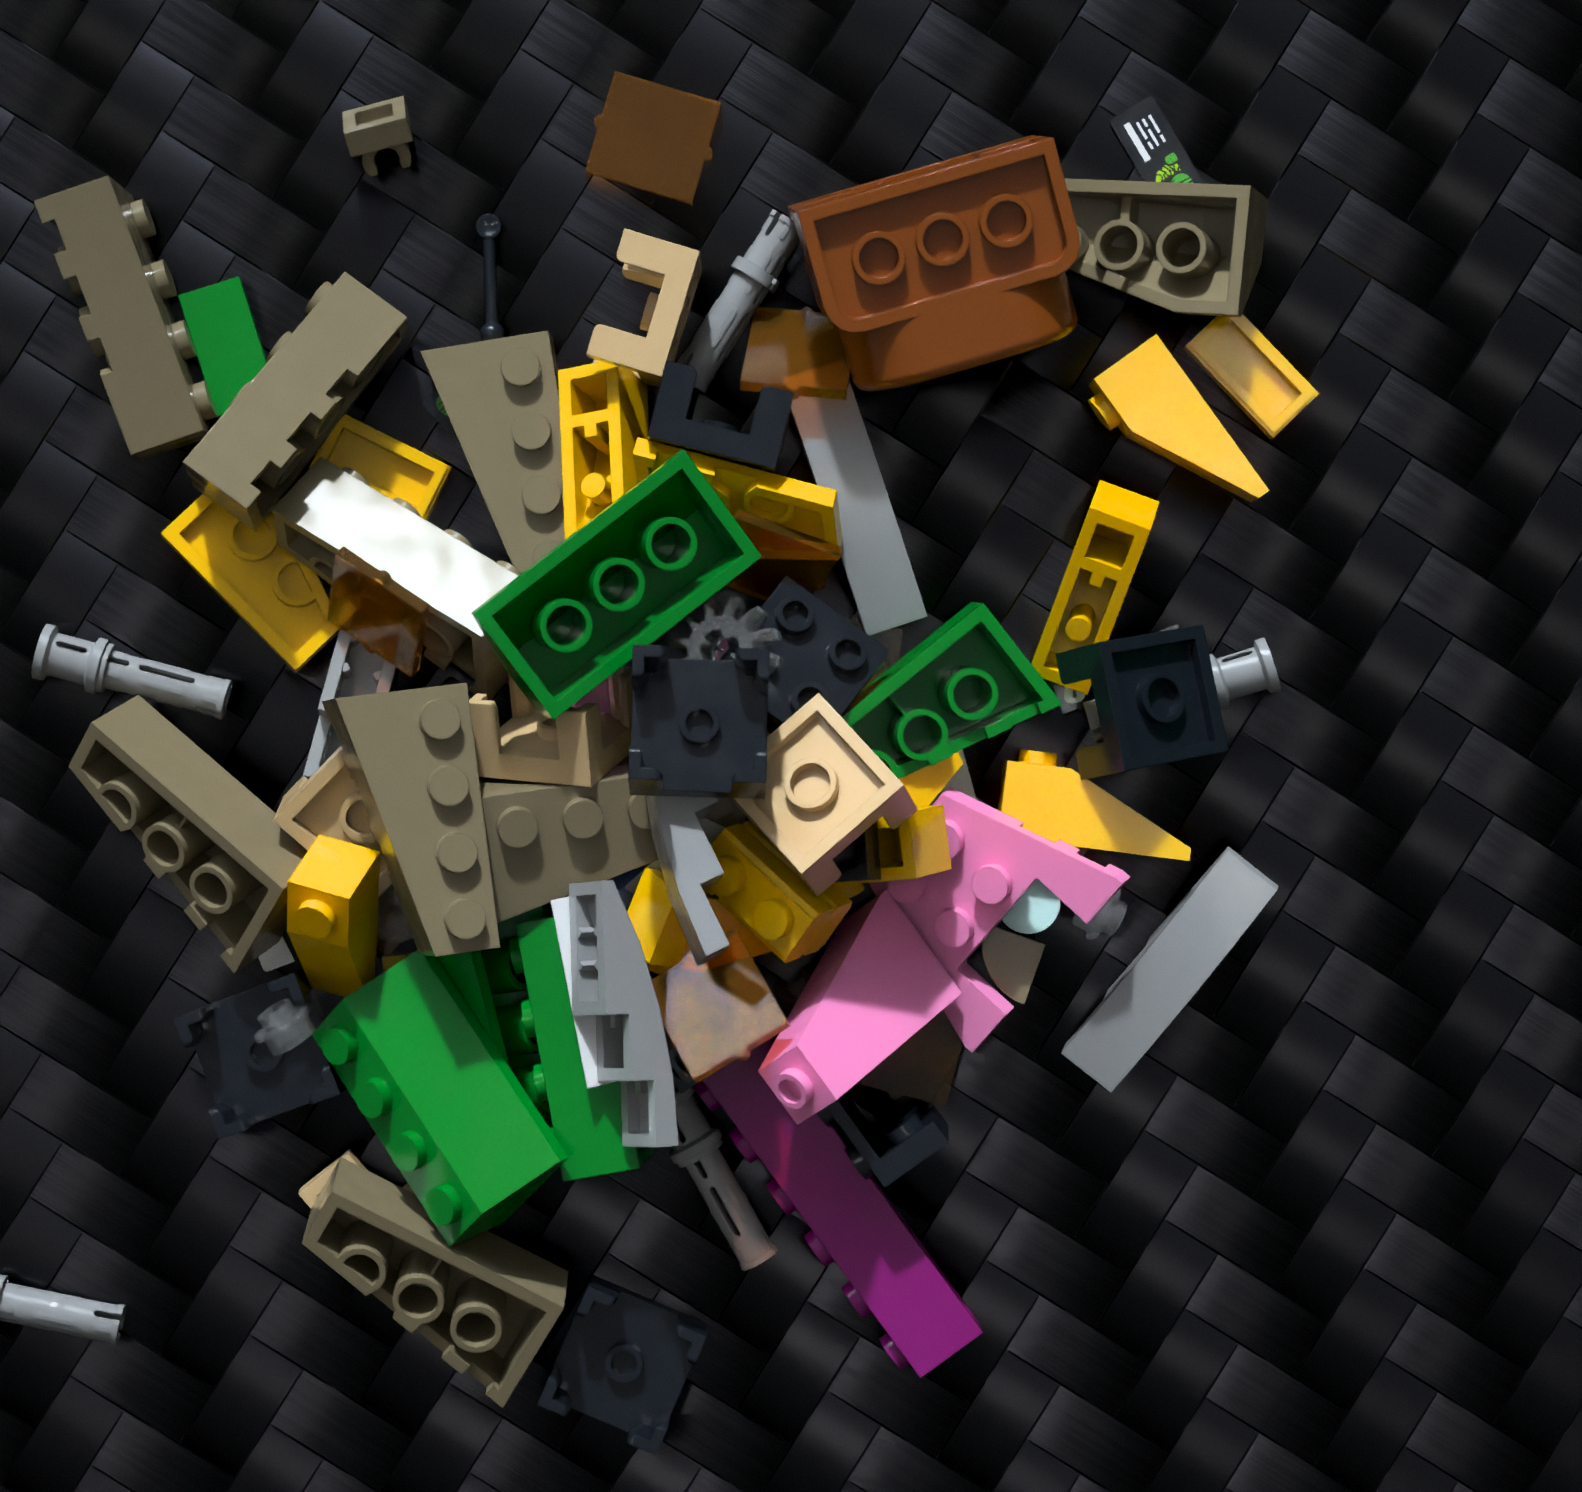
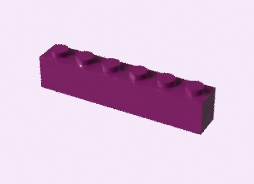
(848, 1219)

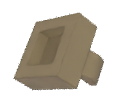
(377, 128)

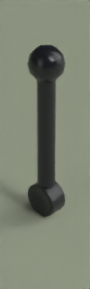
(489, 229)

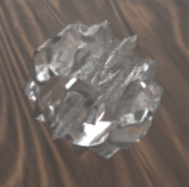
(730, 625)

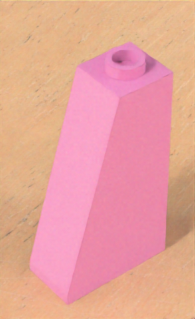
(857, 1008)

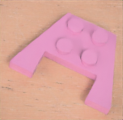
(990, 872)

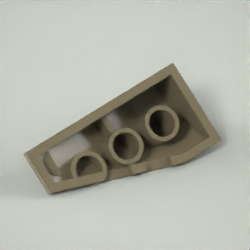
(1171, 241)

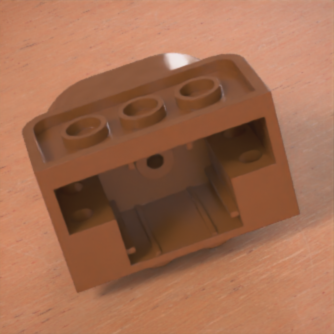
(945, 263)

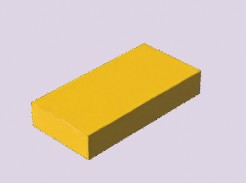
(1251, 372)
(386, 464)

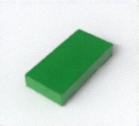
(224, 338)

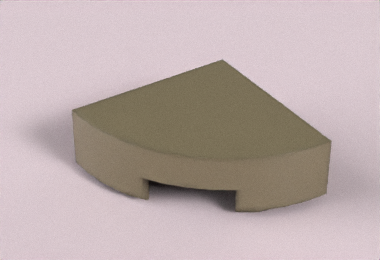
(1011, 961)

